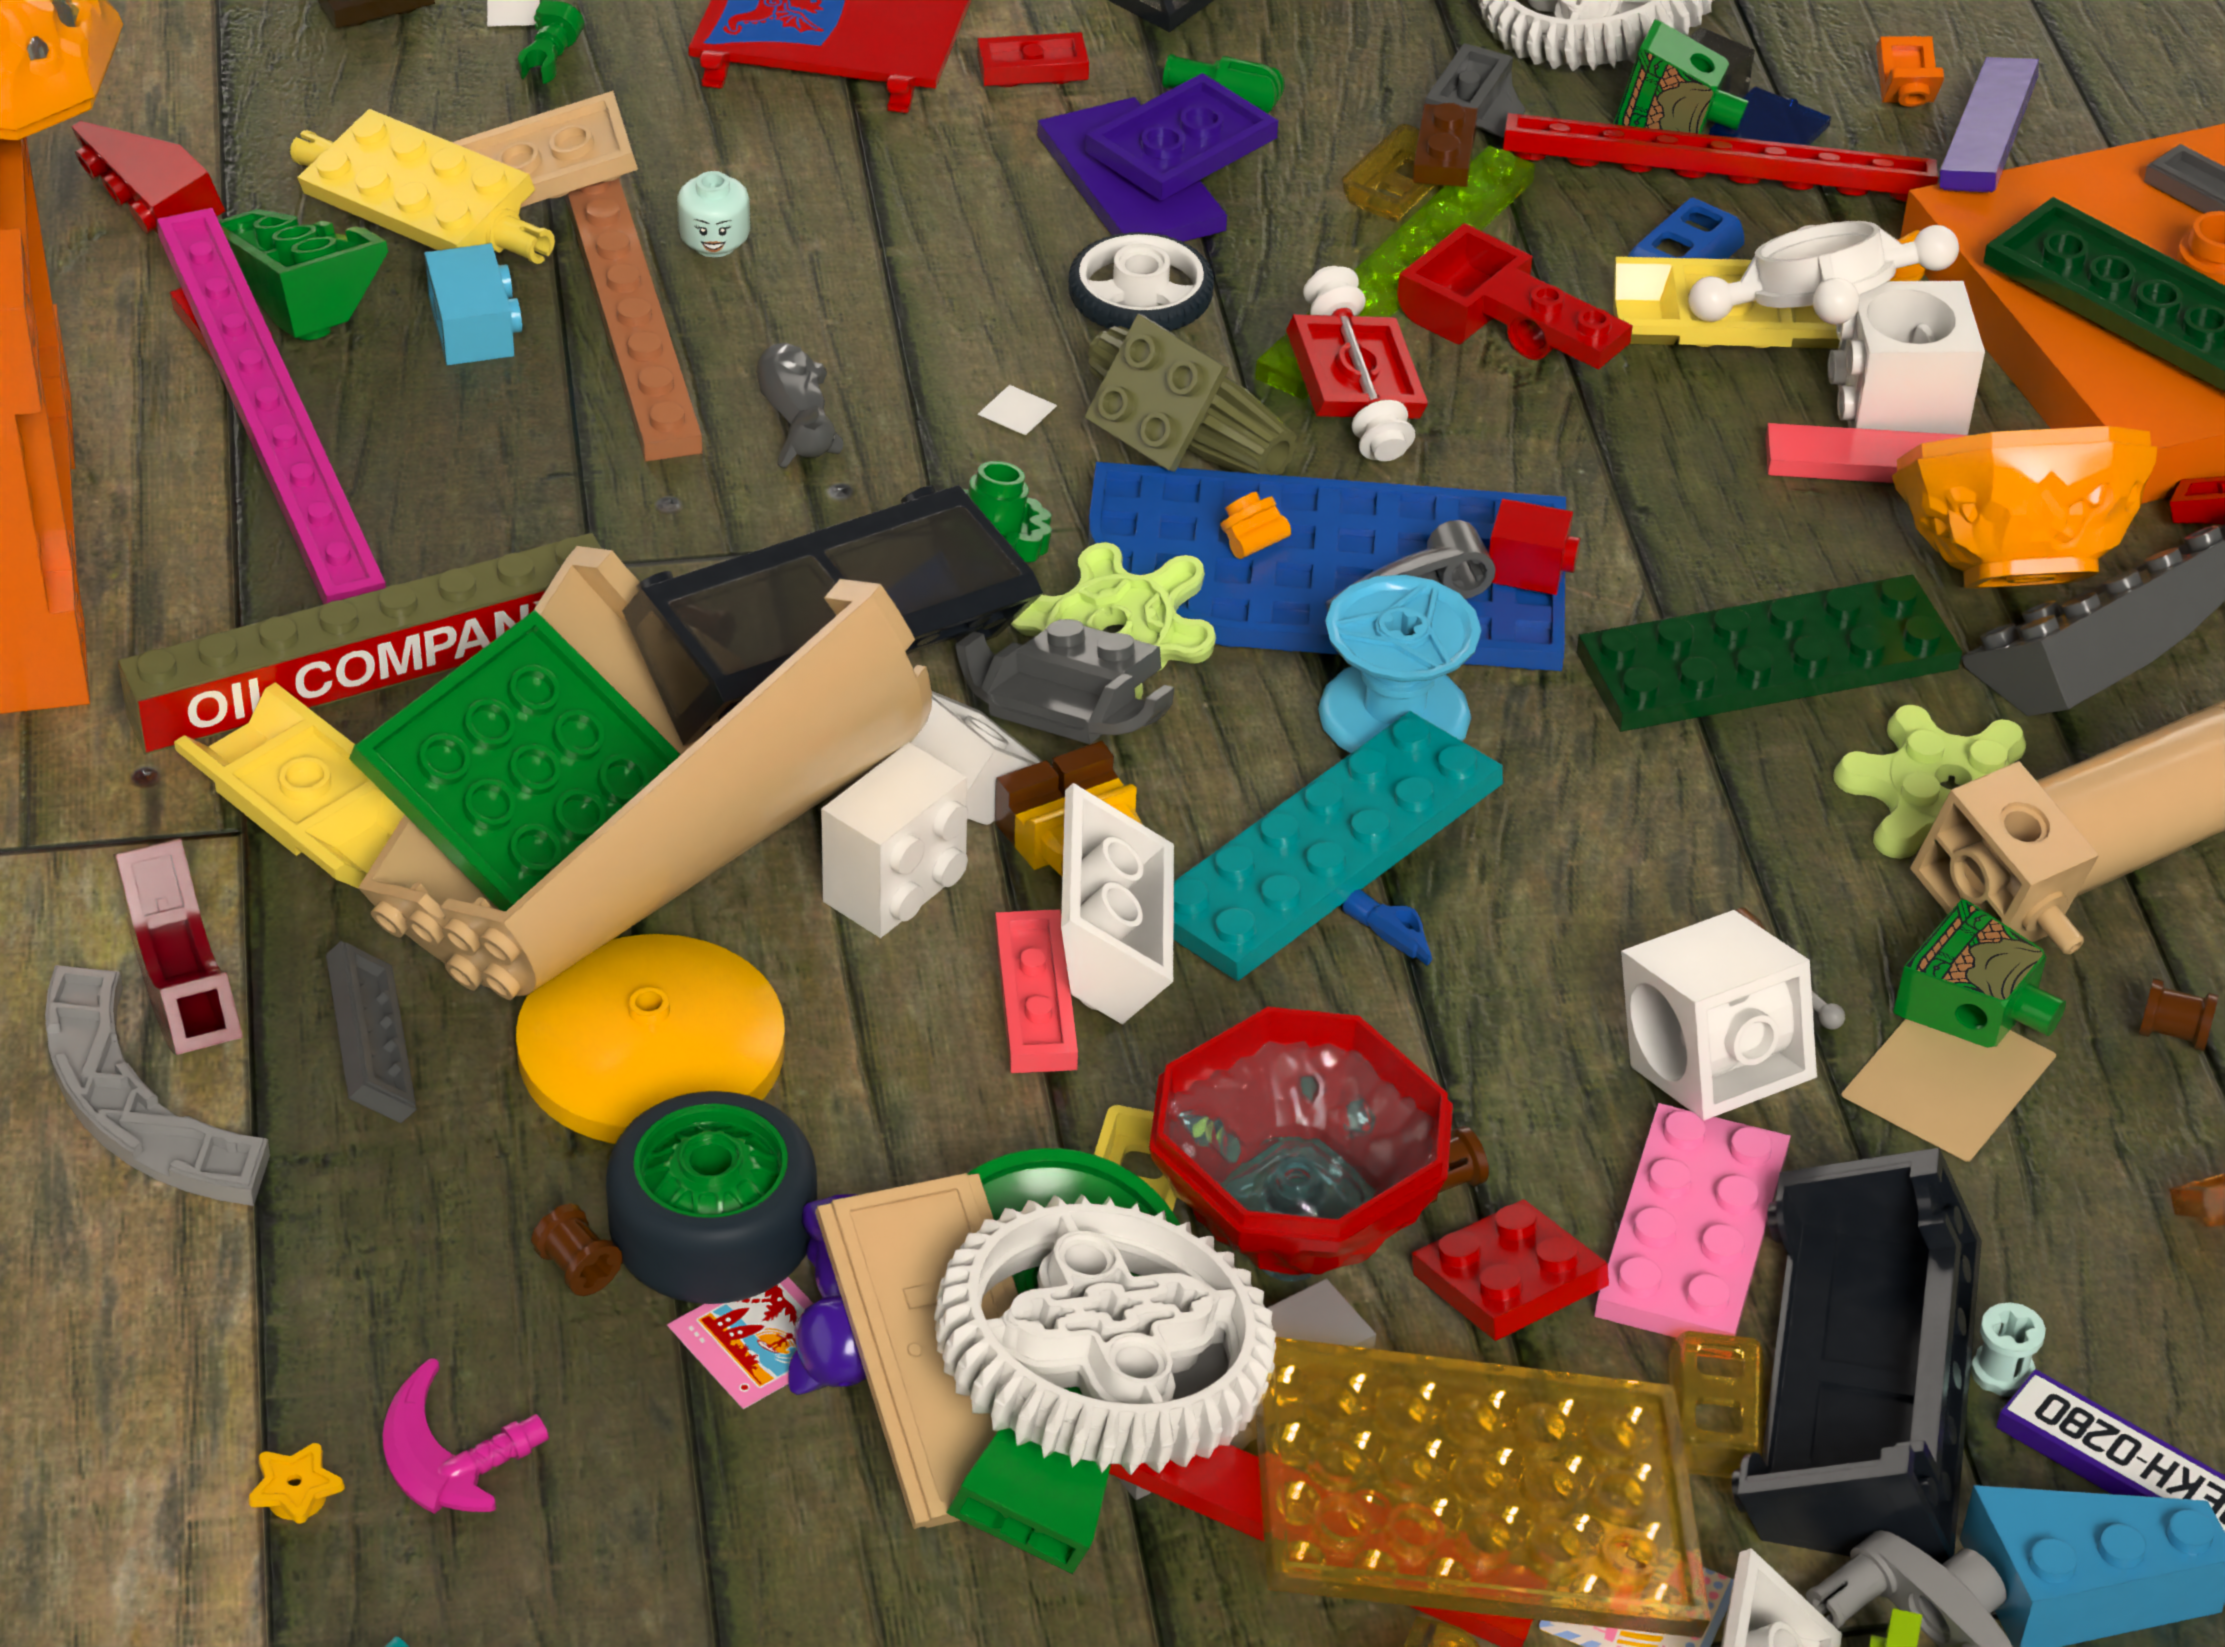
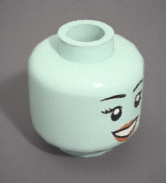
(713, 214)

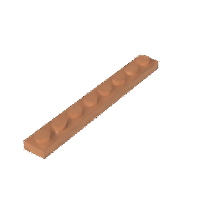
(634, 322)

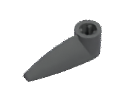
(1452, 558)

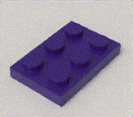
(1181, 136)

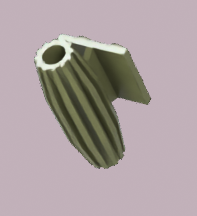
(1177, 398)

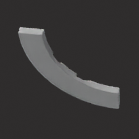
(124, 1111)

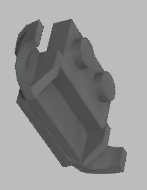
(1067, 680)

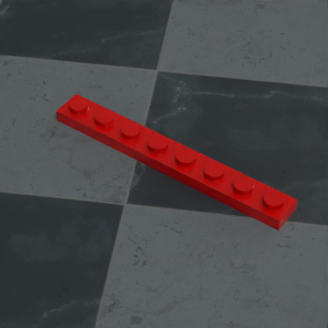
(1698, 154)

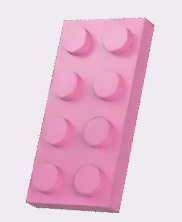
(1692, 1225)

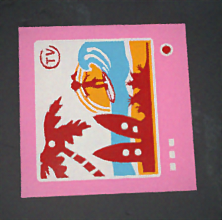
(746, 1341)

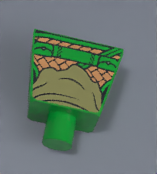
(1678, 86)
(1977, 980)

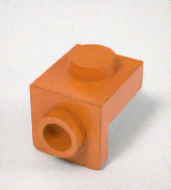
(1908, 70)

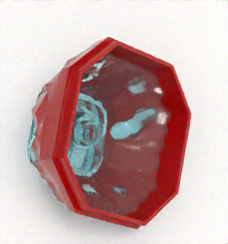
(1301, 1139)

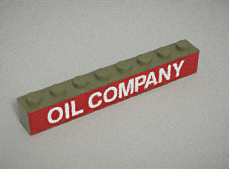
(335, 647)

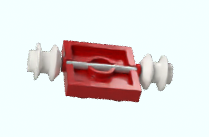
(1356, 365)

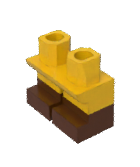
(1033, 800)

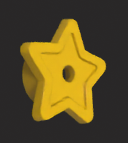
(296, 1501)

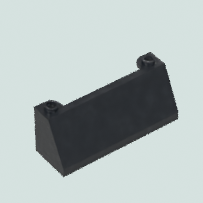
(1867, 1358)

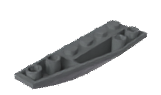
(2106, 632)

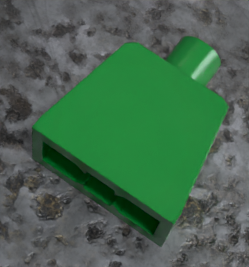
(1033, 1499)

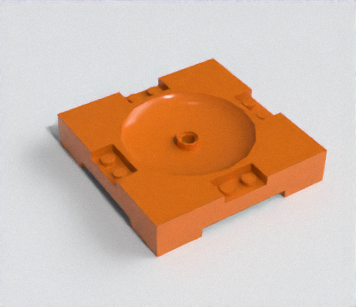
(39, 588)

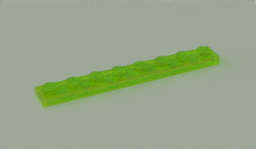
(1493, 184)

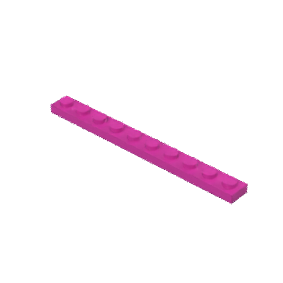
(269, 407)

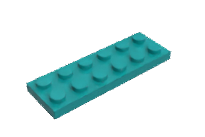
(1327, 843)

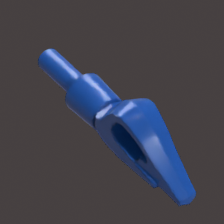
(1394, 924)

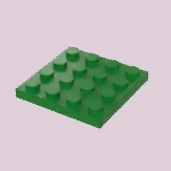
(514, 759)

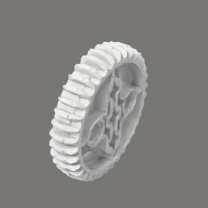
(1585, 29)
(1104, 1334)

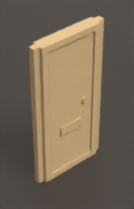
(888, 1266)

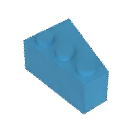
(2096, 1561)

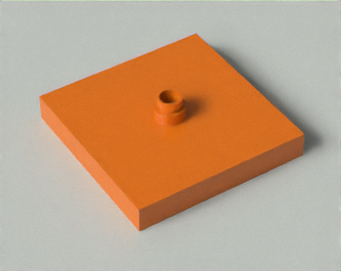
(2063, 360)

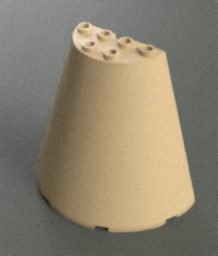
(774, 756)

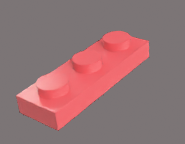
(1035, 992)

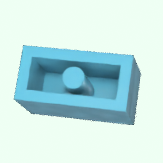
(472, 304)

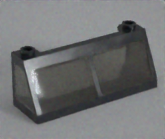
(737, 621)

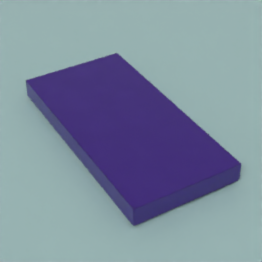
(1114, 198)

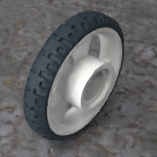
(1140, 281)

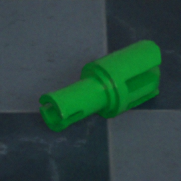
(1248, 79)

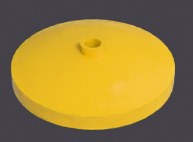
(647, 1026)

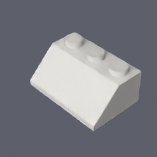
(1115, 907)

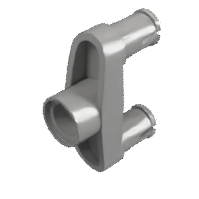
(1950, 1596)

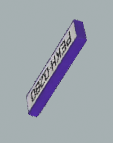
(2105, 1446)

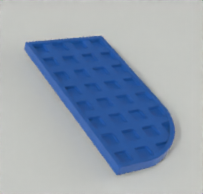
(1335, 539)

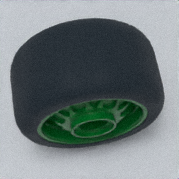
(711, 1196)

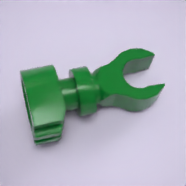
(557, 28)

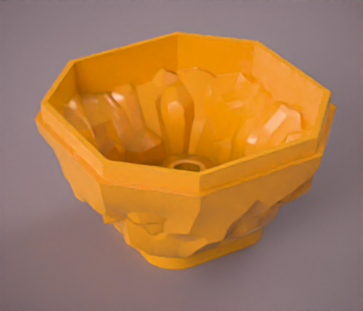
(2026, 500)

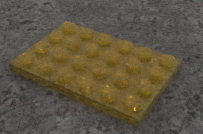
(1478, 1489)

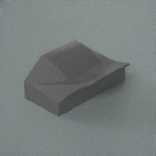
(1479, 81)

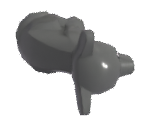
(792, 387)

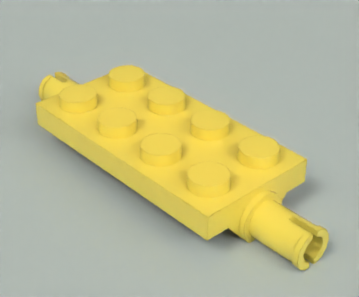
(421, 187)

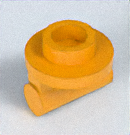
(1254, 525)

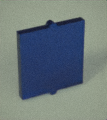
(1776, 120)

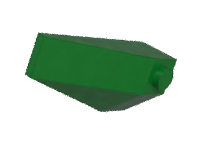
(303, 272)

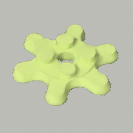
(1139, 602)
(1913, 774)

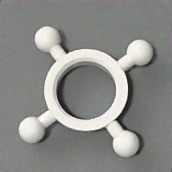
(1823, 269)

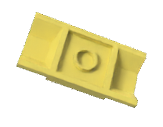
(1655, 300)
(300, 786)

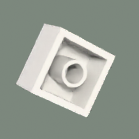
(894, 839)

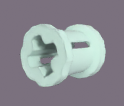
(2019, 1338)

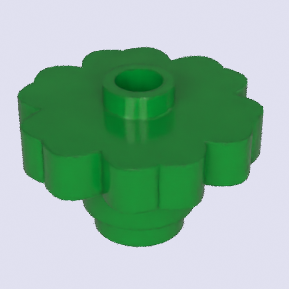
(1004, 500)

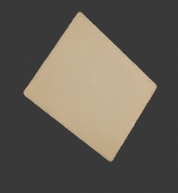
(1947, 1085)

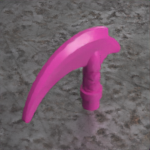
(430, 1472)

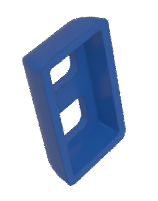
(1719, 243)

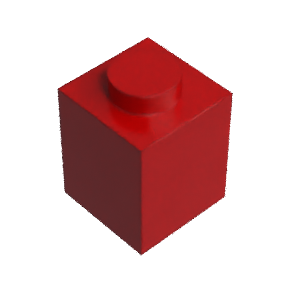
(1532, 546)

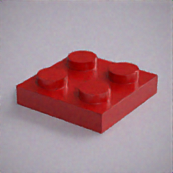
(1510, 1269)

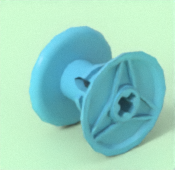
(1401, 645)

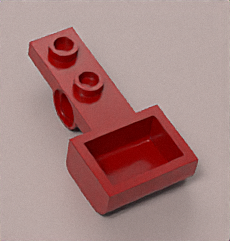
(1481, 278)

